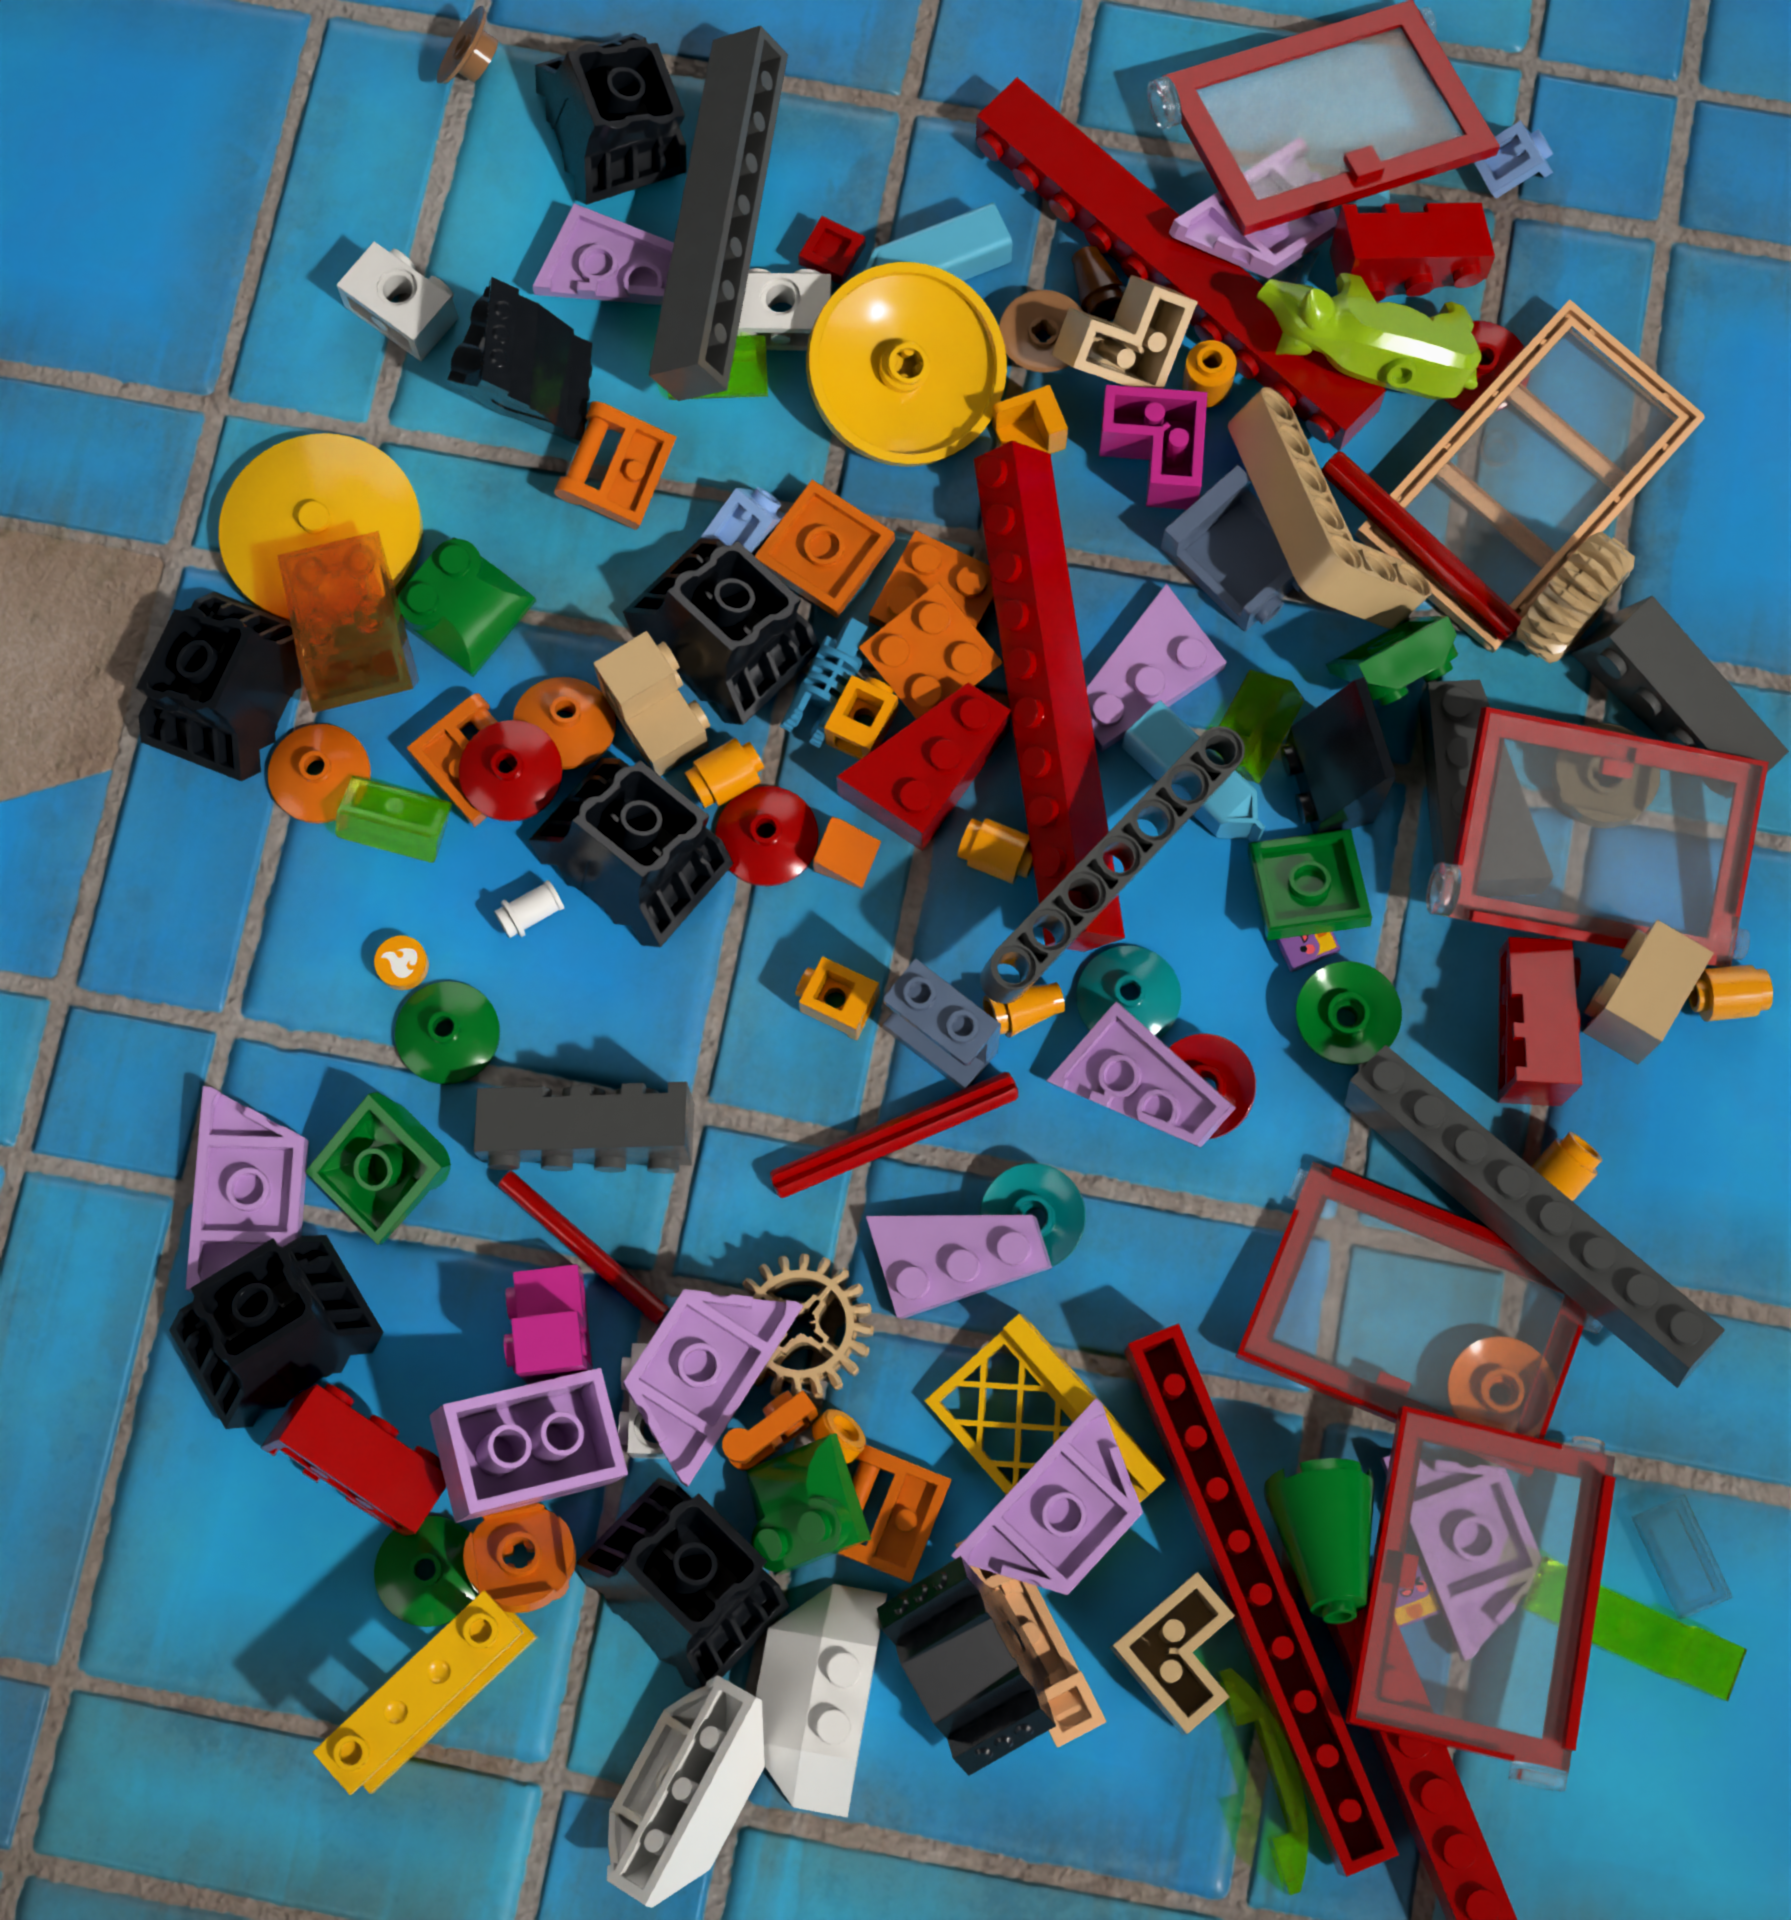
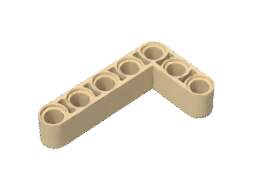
(1310, 525)

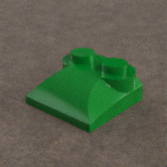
(462, 604)
(1400, 657)
(380, 1165)
(805, 1506)

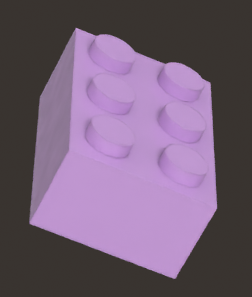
(528, 1444)

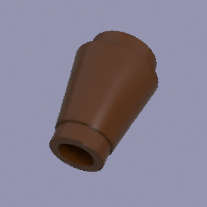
(1097, 283)

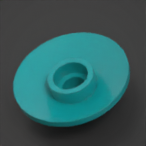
(1134, 965)
(1043, 1188)

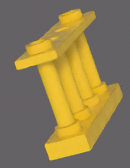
(424, 1695)

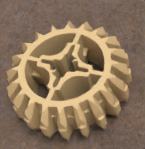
(1575, 597)
(817, 1305)

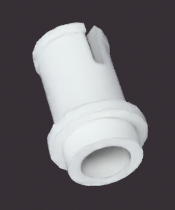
(528, 909)

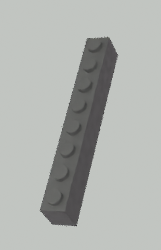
(719, 215)
(1533, 1216)

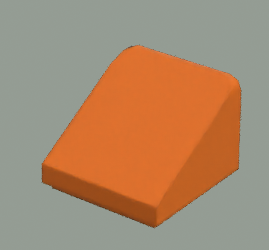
(846, 853)

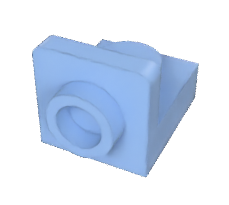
(1518, 158)
(746, 518)

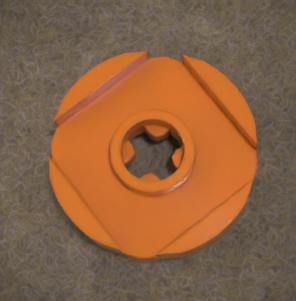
(545, 1575)

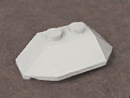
(817, 1695)
(685, 1791)

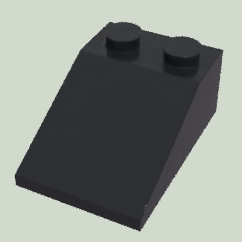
(1339, 761)

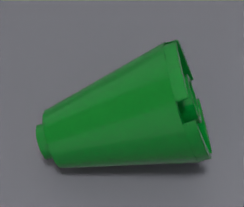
(1326, 1532)

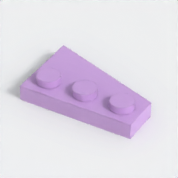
(604, 261)
(1142, 1078)
(954, 1256)

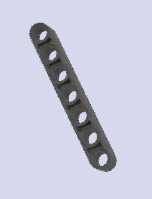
(1100, 883)

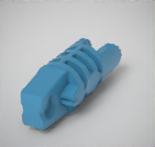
(827, 678)

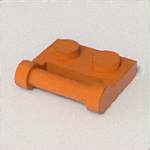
(632, 469)
(442, 746)
(784, 1421)
(905, 1515)

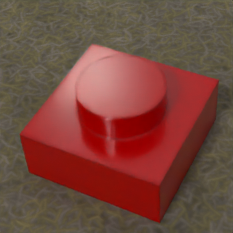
(832, 250)

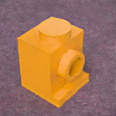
(860, 698)
(830, 977)

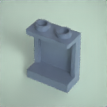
(1232, 551)
(941, 1025)

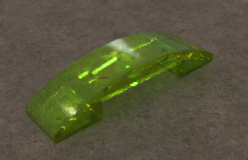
(1666, 1645)
(1289, 1847)

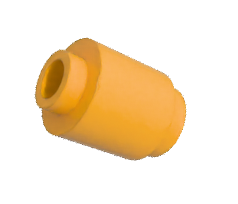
(1210, 369)
(724, 773)
(996, 850)
(1731, 993)
(1569, 1164)

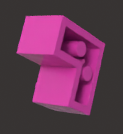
(1160, 428)
(548, 1324)

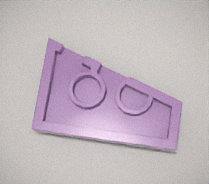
(1156, 661)

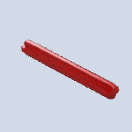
(1421, 545)
(894, 1134)

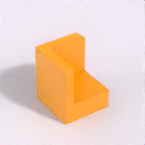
(1031, 420)

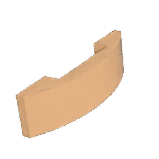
(1065, 1687)

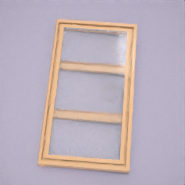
(1541, 463)

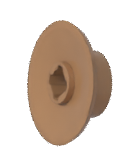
(469, 50)
(1025, 319)

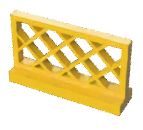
(1062, 1386)

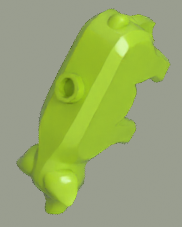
(1375, 339)

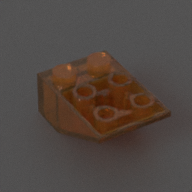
(346, 622)

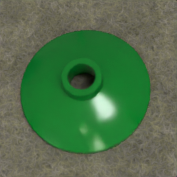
(1355, 989)
(463, 1051)
(428, 1601)

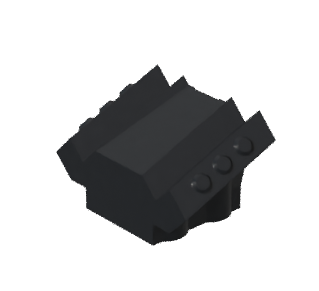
(614, 116)
(524, 363)
(726, 626)
(219, 685)
(634, 848)
(273, 1327)
(684, 1582)
(969, 1664)

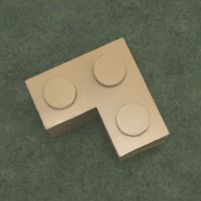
(1138, 343)
(644, 694)
(1642, 1003)
(1162, 1657)

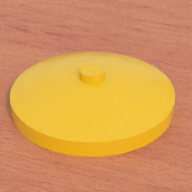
(906, 364)
(312, 495)

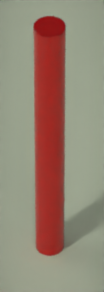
(584, 1247)

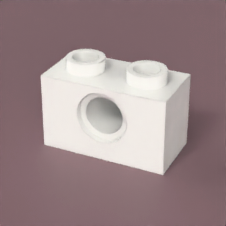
(410, 324)
(788, 330)

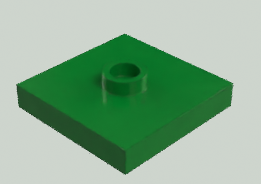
(1309, 884)

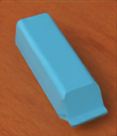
(959, 245)
(1161, 740)

